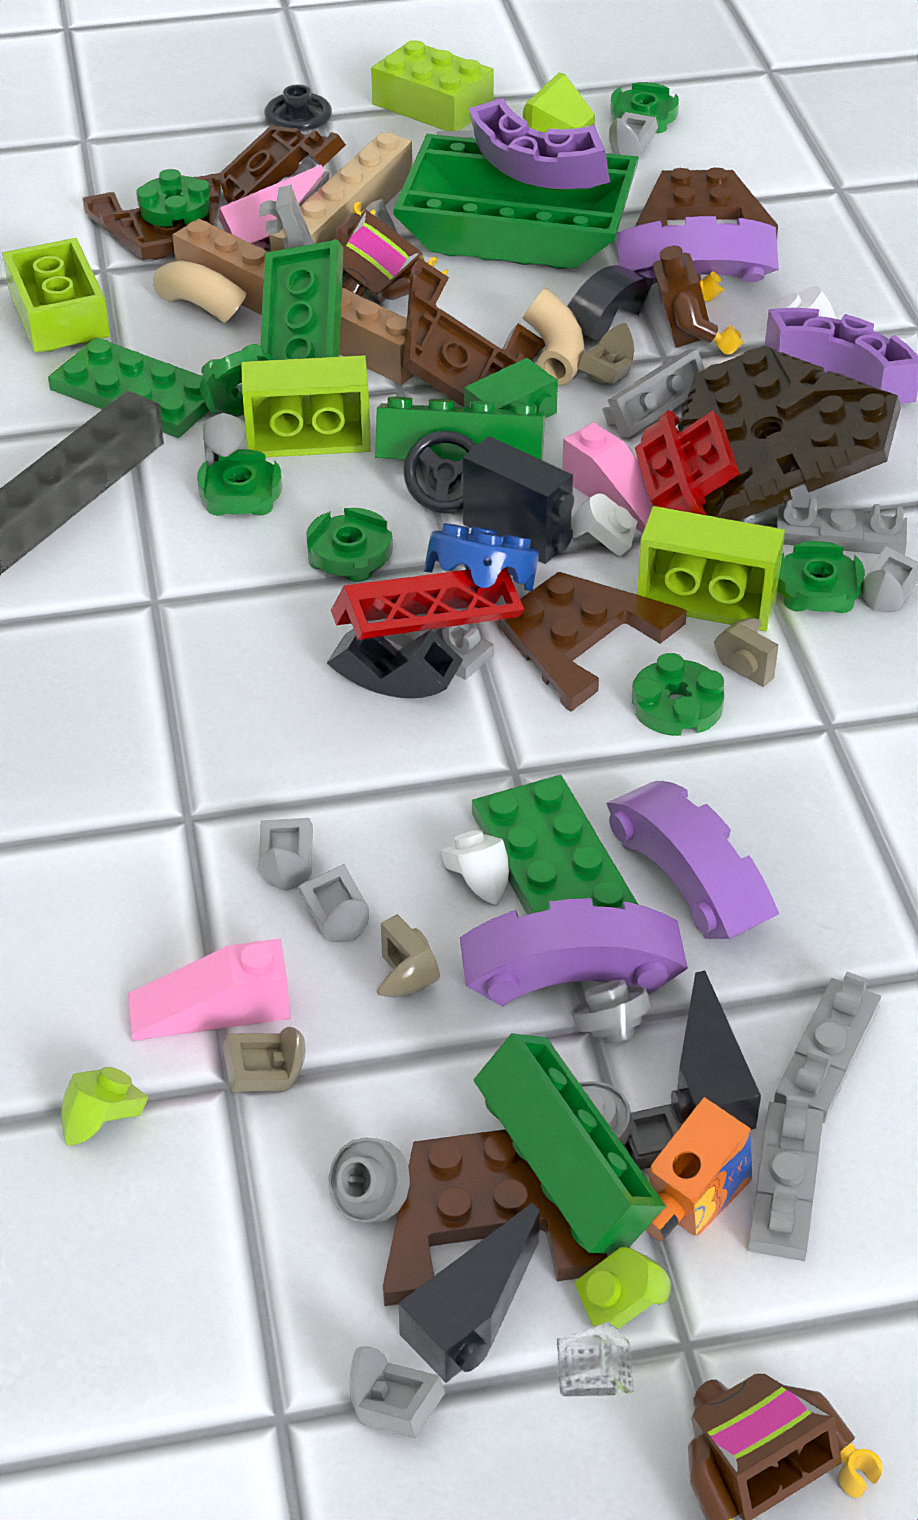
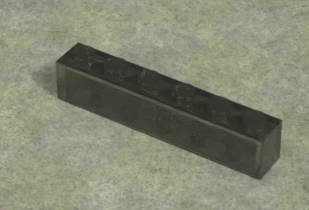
(76, 473)

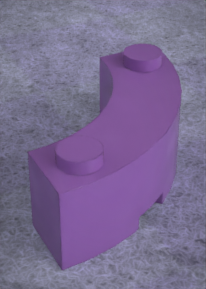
(538, 158)
(722, 248)
(846, 348)
(693, 850)
(572, 945)

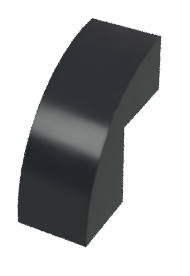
(603, 294)
(412, 672)

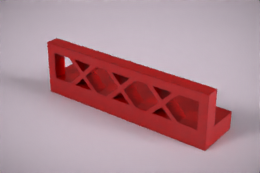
(420, 595)

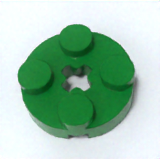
(646, 100)
(173, 198)
(222, 378)
(225, 496)
(330, 546)
(834, 592)
(671, 676)

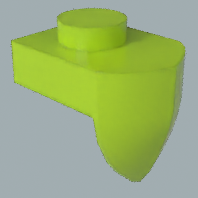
(98, 1098)
(622, 1287)

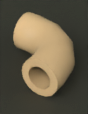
(199, 286)
(560, 334)

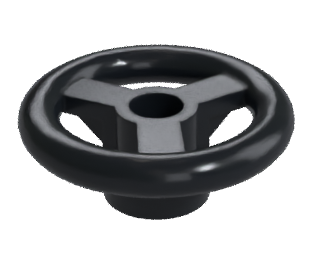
(297, 105)
(442, 487)

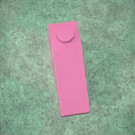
(243, 216)
(607, 467)
(216, 992)

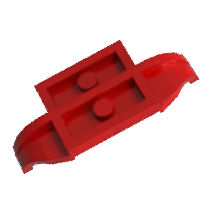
(685, 464)

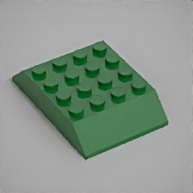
(472, 209)

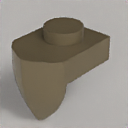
(611, 357)
(747, 651)
(410, 958)
(264, 1060)

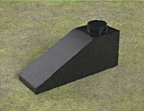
(713, 1061)
(463, 1306)

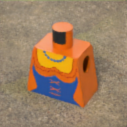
(700, 1170)

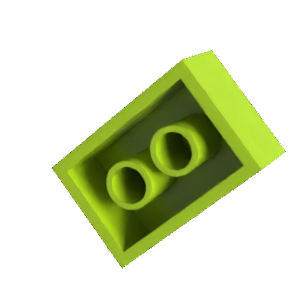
(431, 85)
(56, 295)
(306, 406)
(710, 566)

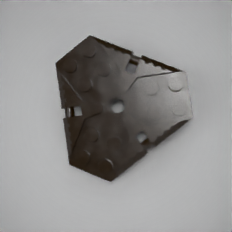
(789, 427)

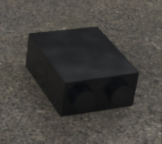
(518, 496)

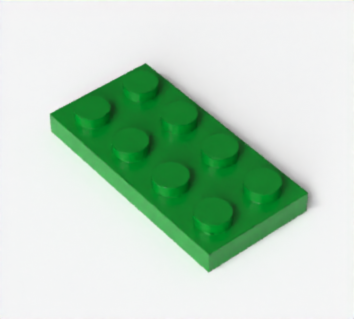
(302, 301)
(107, 370)
(550, 846)

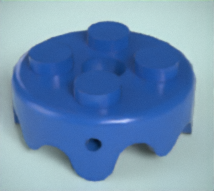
(483, 554)

